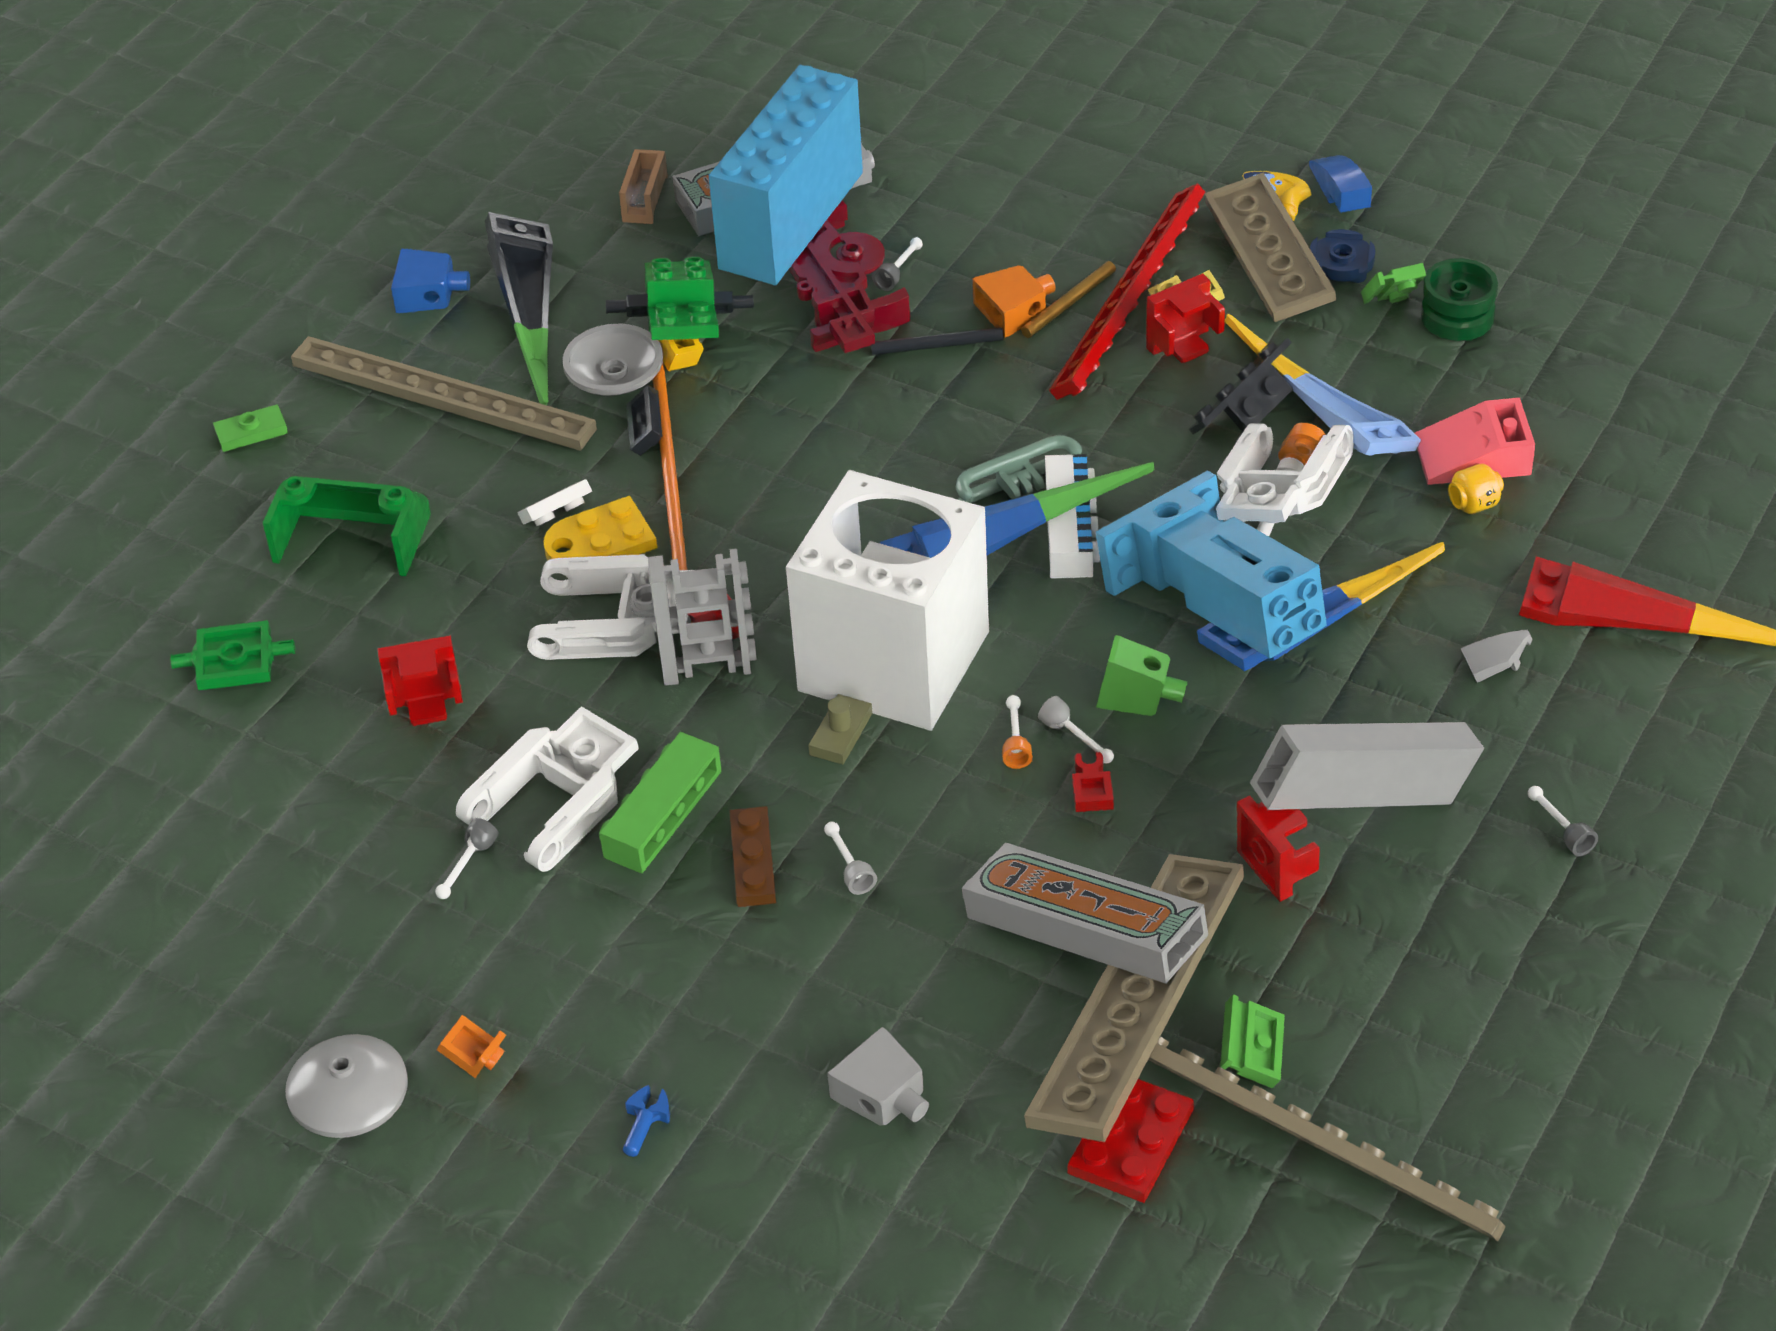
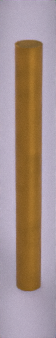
(1068, 299)

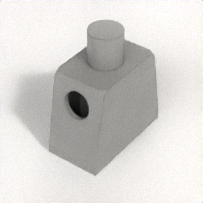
(879, 1081)

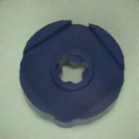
(1353, 266)

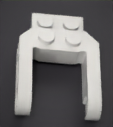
(1276, 494)
(601, 637)
(575, 758)

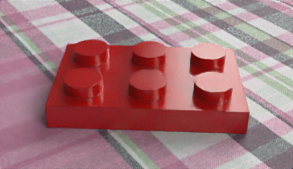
(1136, 1144)

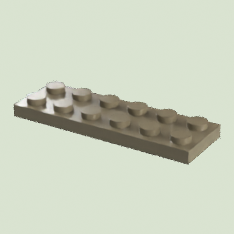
(1269, 247)

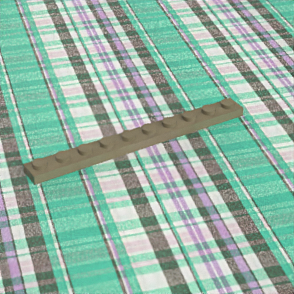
(444, 393)
(1329, 1139)

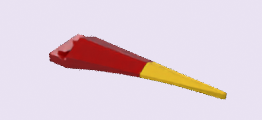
(1595, 598)

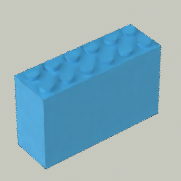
(786, 174)

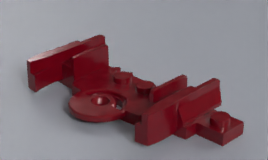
(838, 287)

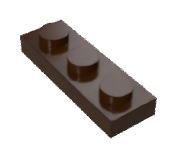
(752, 856)

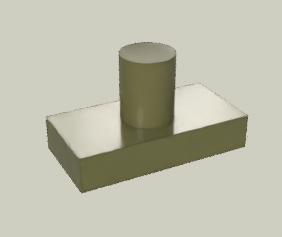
(840, 728)

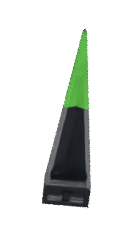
(522, 263)

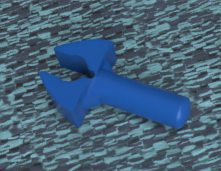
(644, 1117)

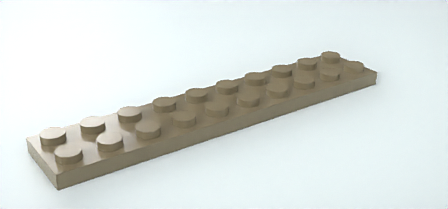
(1126, 1018)

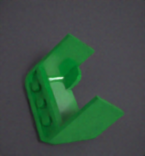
(351, 502)

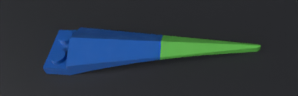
(1017, 516)

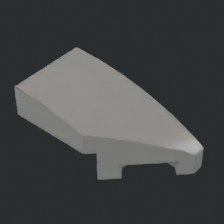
(1496, 653)

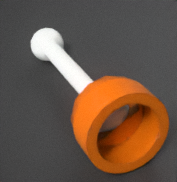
(1016, 749)

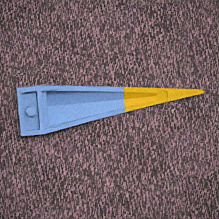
(1372, 429)

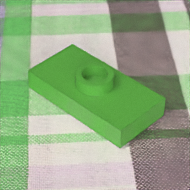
(250, 428)

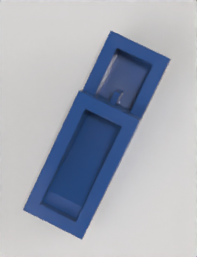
(1342, 182)

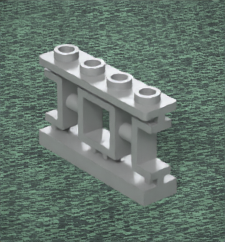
(695, 593)

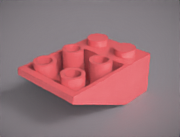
(1484, 434)

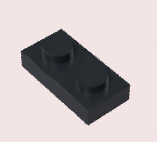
(644, 420)

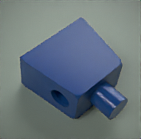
(426, 281)

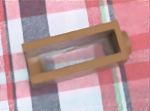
(642, 186)

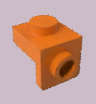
(471, 1047)

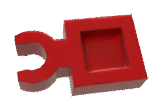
(1092, 785)

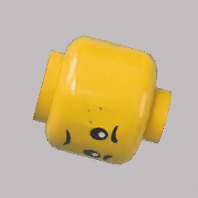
(1475, 488)

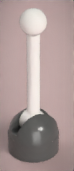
(888, 274)
(478, 836)
(1577, 836)

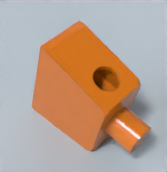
(1011, 297)

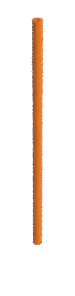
(669, 474)

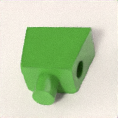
(1137, 679)

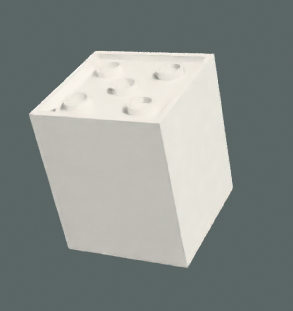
(888, 619)

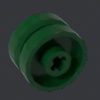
(1459, 299)

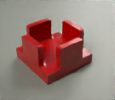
(1180, 316)
(421, 678)
(1266, 849)

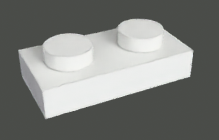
(543, 510)

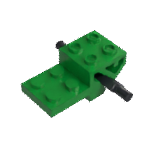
(680, 300)

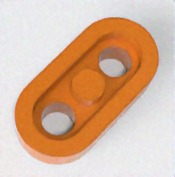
(1301, 442)

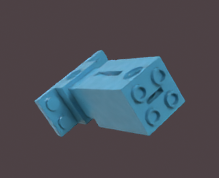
(1223, 568)

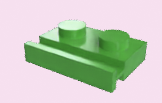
(1395, 285)
(1252, 1041)

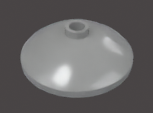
(612, 359)
(350, 1099)

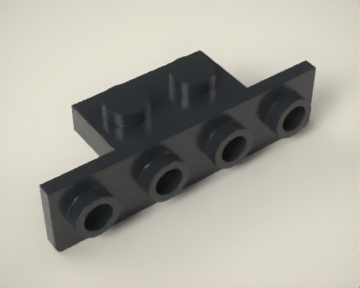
(1252, 396)

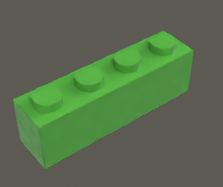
(660, 802)

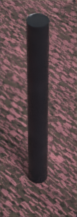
(937, 341)

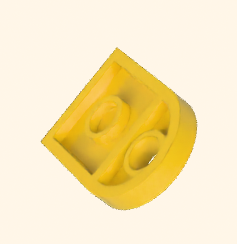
(601, 531)

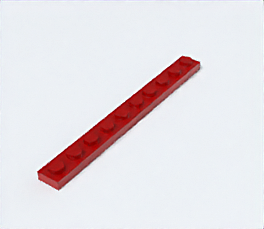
(1125, 294)

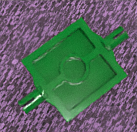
(233, 655)

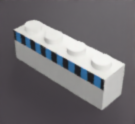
(1072, 532)

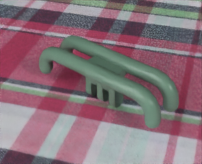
(1013, 470)

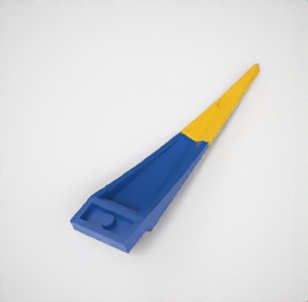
(1337, 603)

